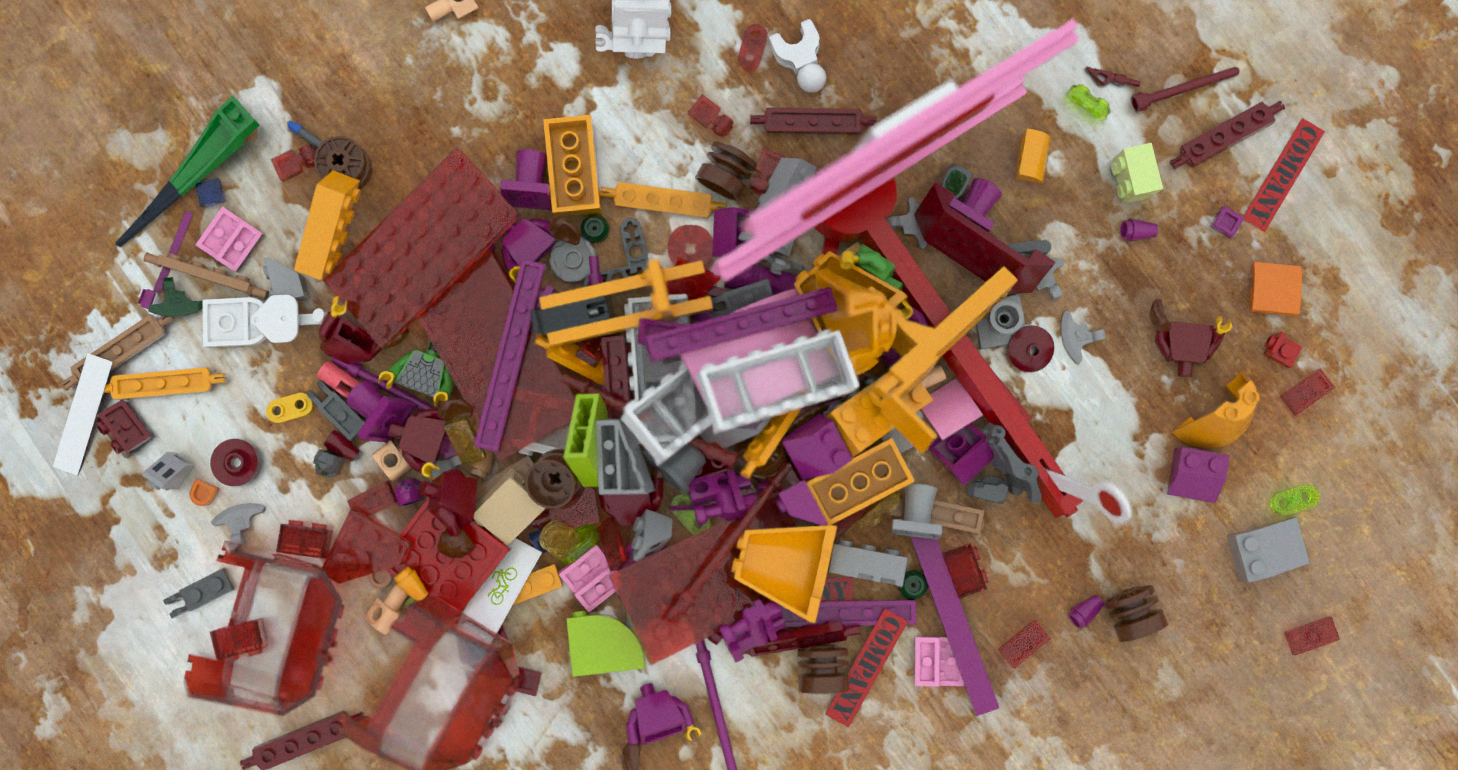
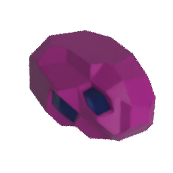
(408, 492)

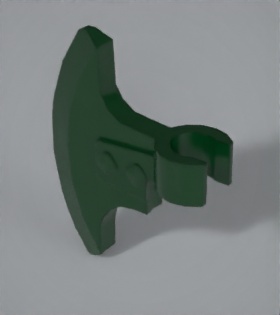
(175, 302)

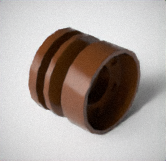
(356, 160)
(728, 166)
(772, 465)
(545, 487)
(1136, 613)
(823, 671)

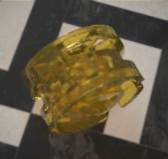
(558, 539)

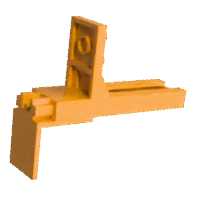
(922, 348)

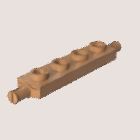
(197, 270)
(124, 345)

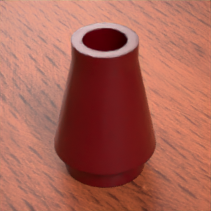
(341, 446)

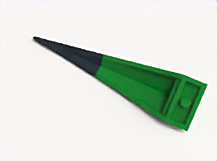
(217, 142)

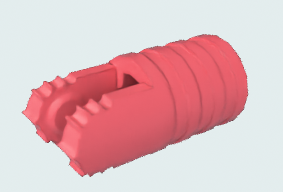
(336, 377)

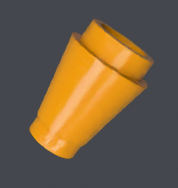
(411, 584)

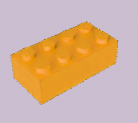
(572, 166)
(327, 225)
(861, 421)
(861, 481)

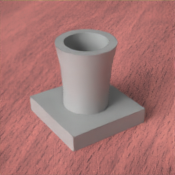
(992, 331)
(917, 514)

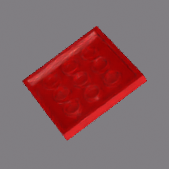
(446, 577)

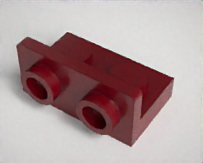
(122, 428)

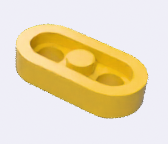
(289, 408)

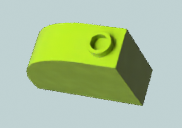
(582, 439)
(602, 645)

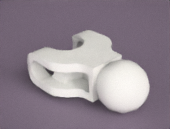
(801, 57)

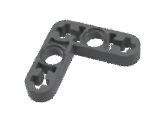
(633, 263)

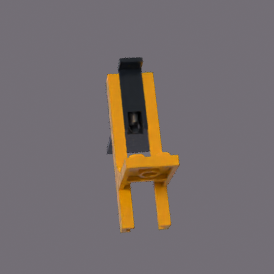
(590, 312)

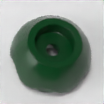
(597, 235)
(920, 588)

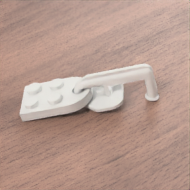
(252, 321)

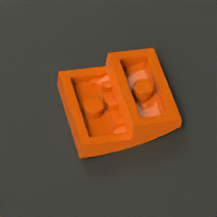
(1276, 289)

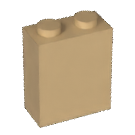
(506, 508)

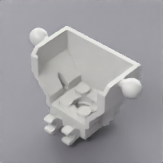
(637, 28)

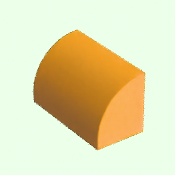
(1033, 156)

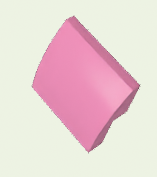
(228, 239)
(950, 410)
(589, 578)
(935, 663)

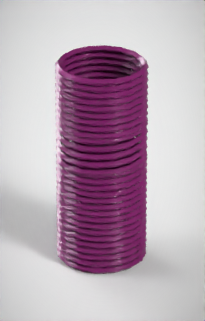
(778, 283)

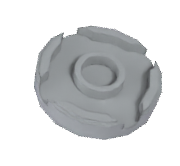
(571, 261)

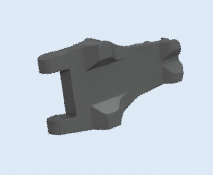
(1019, 474)

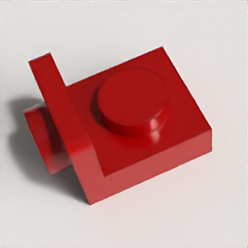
(1282, 349)

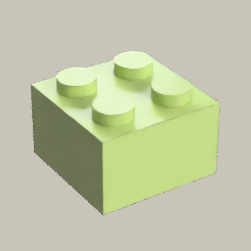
(1136, 173)

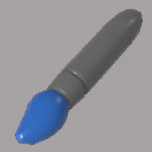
(306, 135)

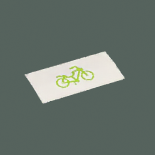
(502, 587)

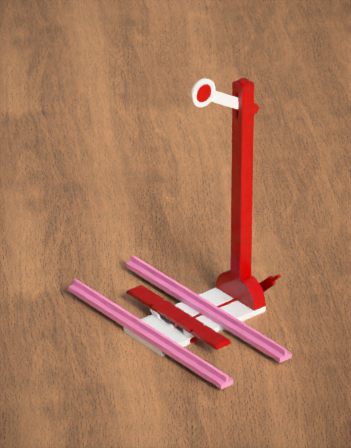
(859, 195)

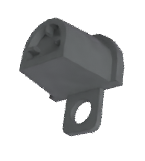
(680, 467)

